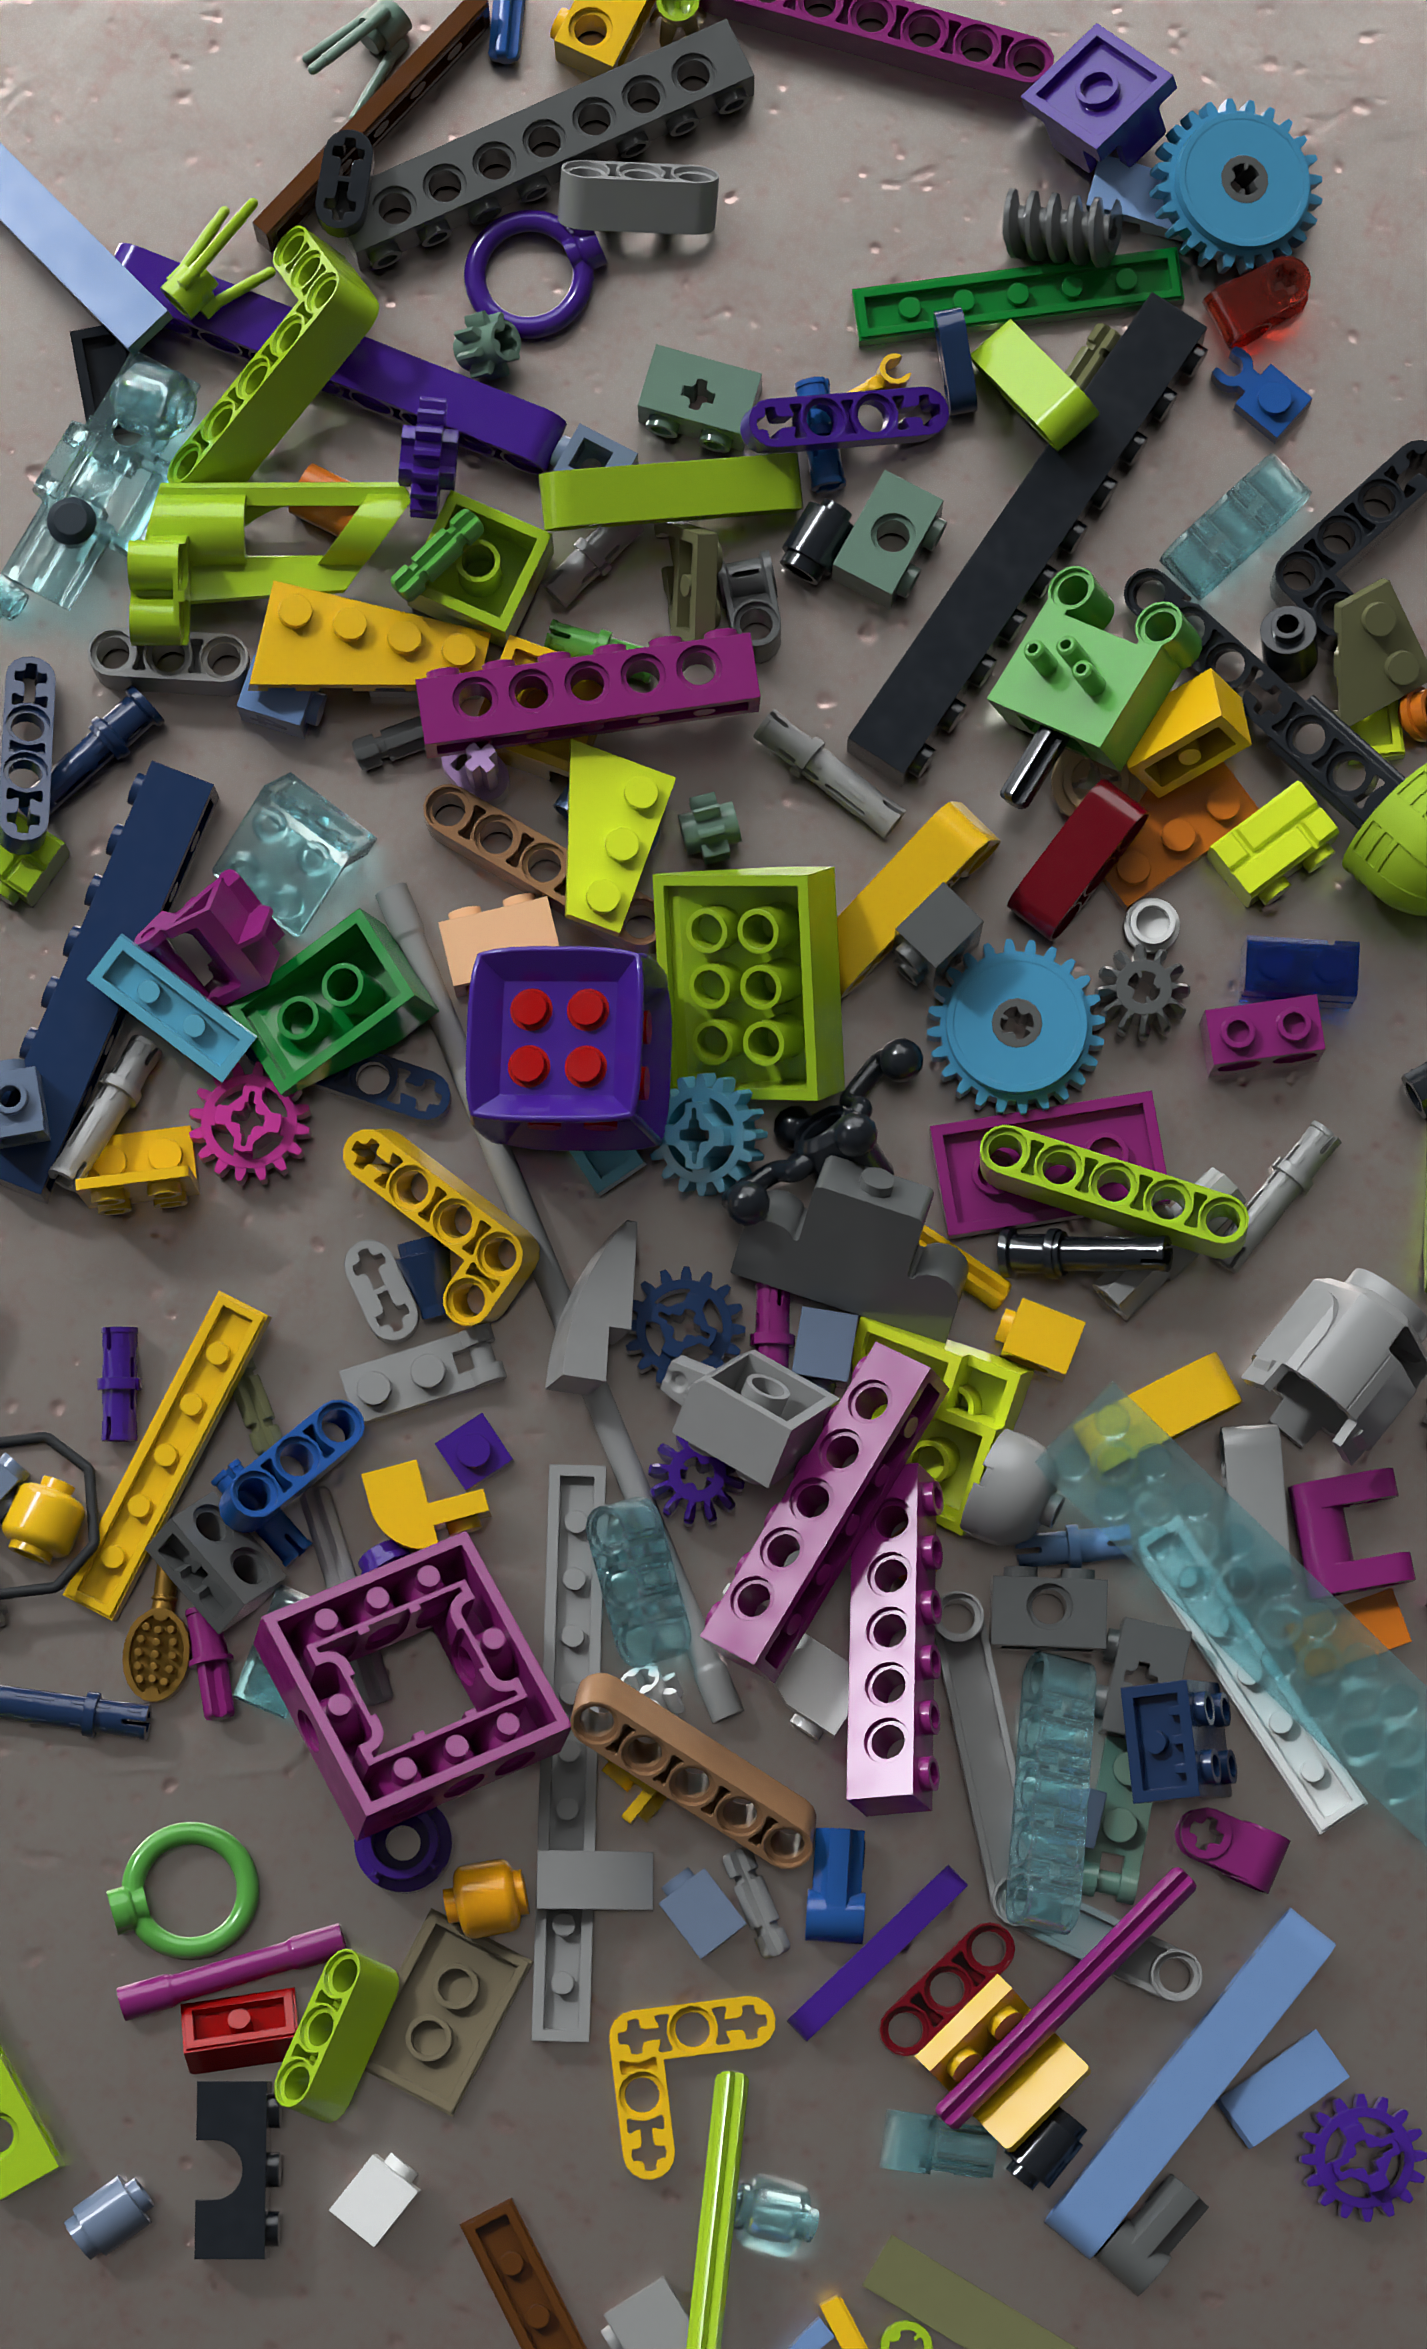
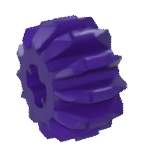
(687, 1494)

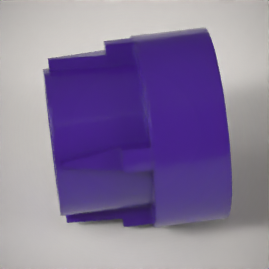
(412, 1874)

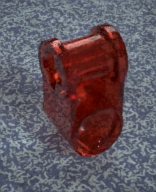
(1250, 305)

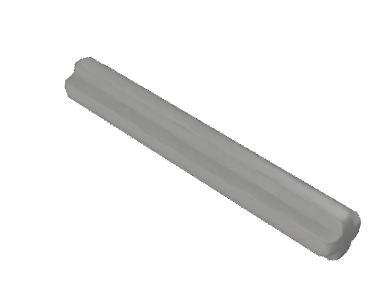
(336, 1569)

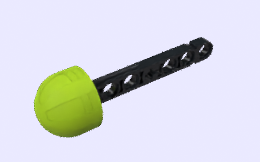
(1392, 825)

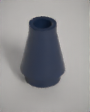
(427, 1273)

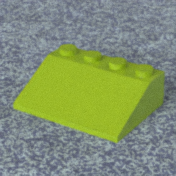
(753, 978)

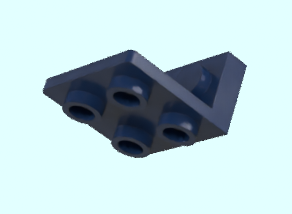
(1178, 1741)

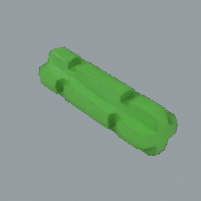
(437, 555)

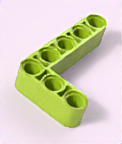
(288, 369)

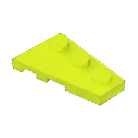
(610, 833)

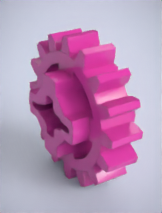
(225, 1120)

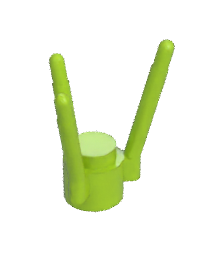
(191, 285)

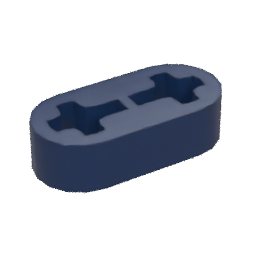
(955, 361)

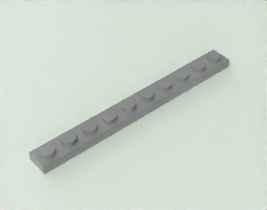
(570, 1777)

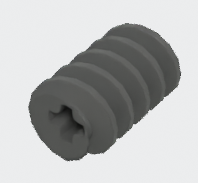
(1061, 231)

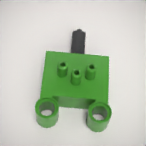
(1086, 685)

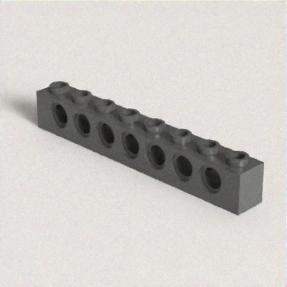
(558, 119)

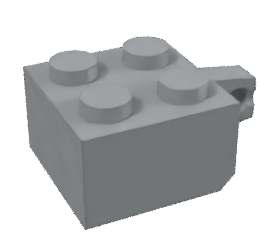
(748, 1413)

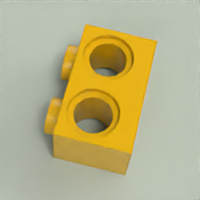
(616, 20)

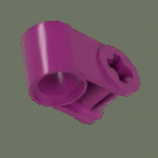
(1240, 1851)

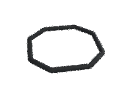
(91, 1508)

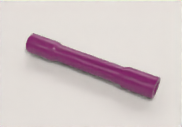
(171, 1989)

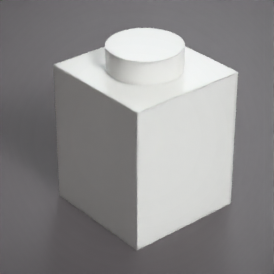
(377, 2197)

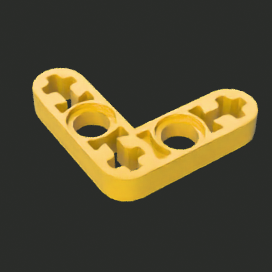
(651, 2065)

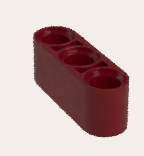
(1078, 859)
(963, 1965)

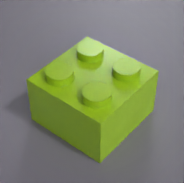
(493, 577)

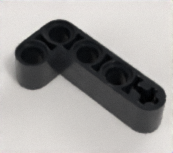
(1359, 529)

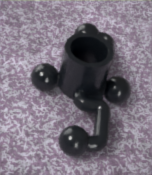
(832, 1131)

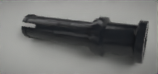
(1059, 1253)

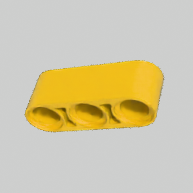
(1189, 1396)

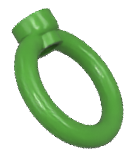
(130, 1904)

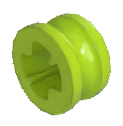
(893, 2334)

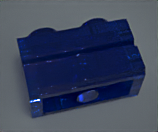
(1299, 967)

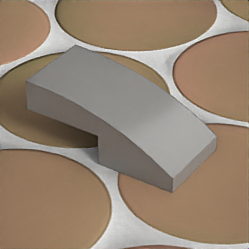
(594, 1880)

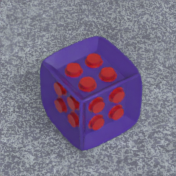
(569, 1048)

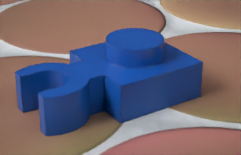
(1266, 400)

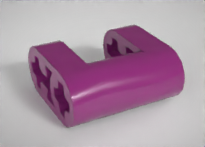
(1325, 1537)

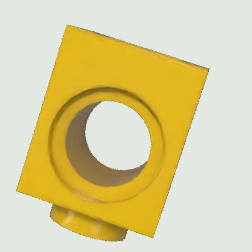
(1039, 1338)

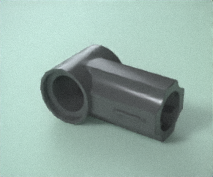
(1143, 2245)

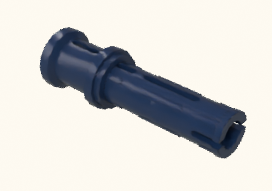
(108, 739)

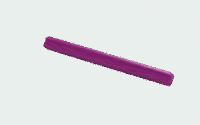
(1065, 1998)

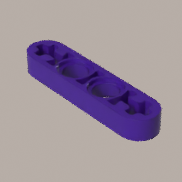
(846, 427)
(877, 1953)

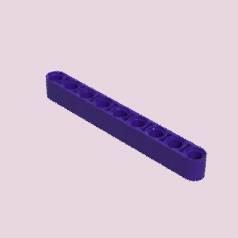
(372, 374)

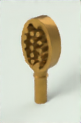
(158, 1646)

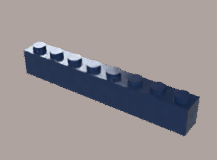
(81, 1021)

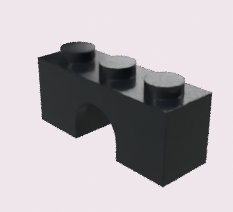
(242, 2221)

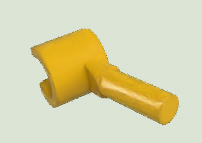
(882, 379)

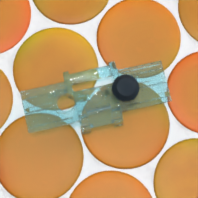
(75, 488)

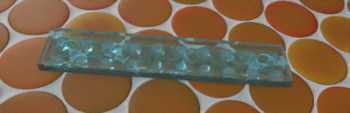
(1248, 1596)

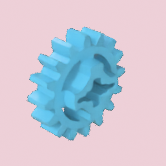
(731, 1127)

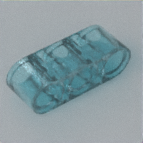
(1235, 526)
(638, 1581)

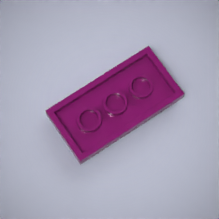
(1111, 1126)

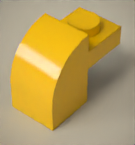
(404, 1511)

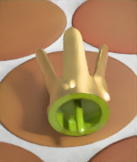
(676, 14)

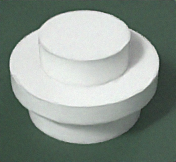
(1152, 924)

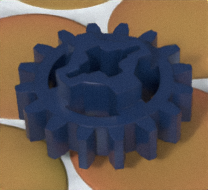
(694, 1306)

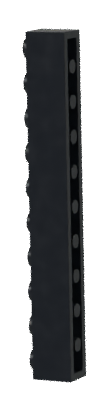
(1025, 543)

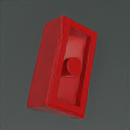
(239, 2030)

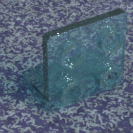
(293, 850)

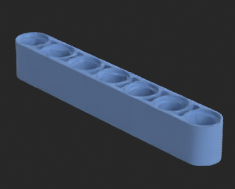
(1189, 2083)

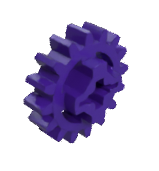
(428, 457)
(1375, 2181)

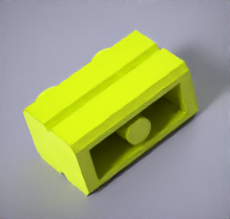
(1274, 845)

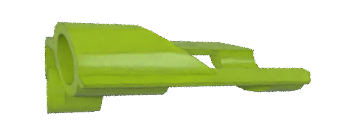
(199, 551)

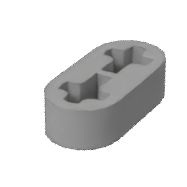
(369, 1297)

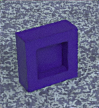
(474, 1452)

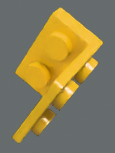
(142, 1168)
(1031, 2091)

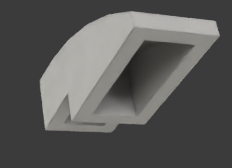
(595, 1316)

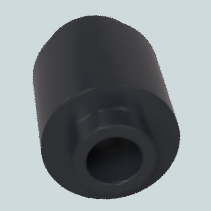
(816, 540)
(1289, 643)
(1047, 2150)

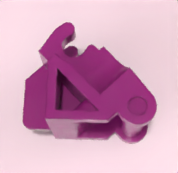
(230, 928)

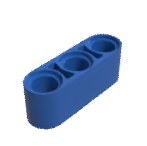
(308, 1446)

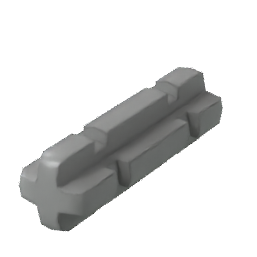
(756, 1903)

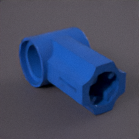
(836, 1901)

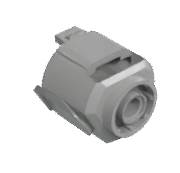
(1343, 1361)

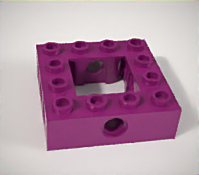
(434, 1588)

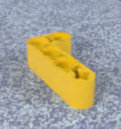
(942, 851)
(437, 1217)

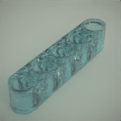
(1051, 1793)

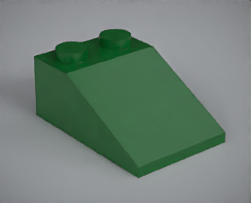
(334, 1004)

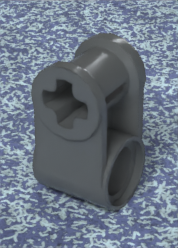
(750, 596)

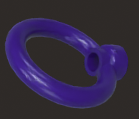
(581, 249)

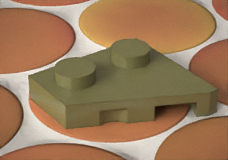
(691, 579)
(1375, 652)

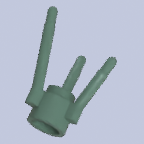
(378, 29)

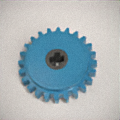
(1204, 208)
(1033, 993)

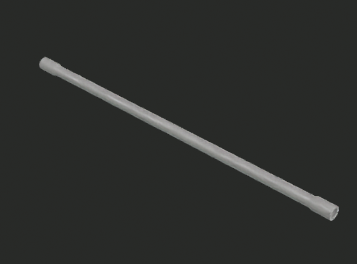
(408, 932)

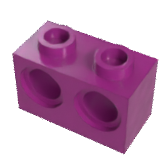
(1262, 1035)

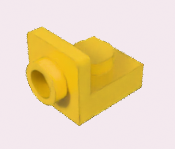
(645, 1804)

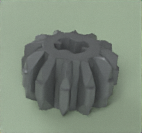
(1162, 990)

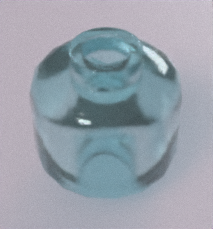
(153, 401)
(774, 2215)

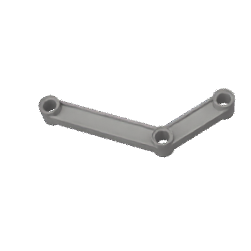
(990, 1781)

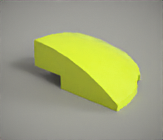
(980, 1404)

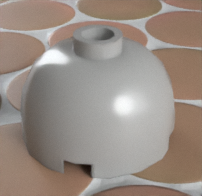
(1012, 1494)

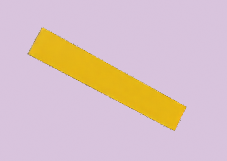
(168, 1453)

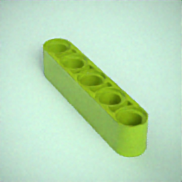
(670, 492)
(1093, 1171)

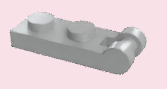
(422, 1374)

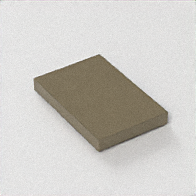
(446, 2012)

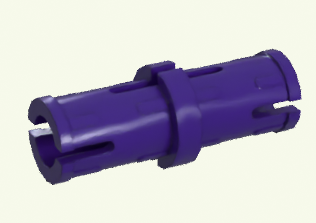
(119, 1384)

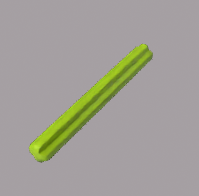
(718, 2211)

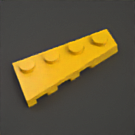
(344, 643)

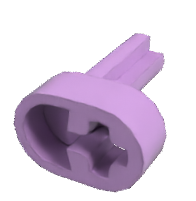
(482, 774)

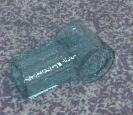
(925, 2144)

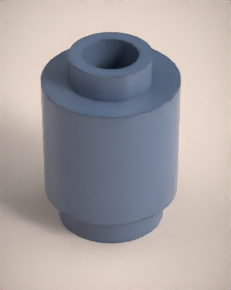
(110, 2217)

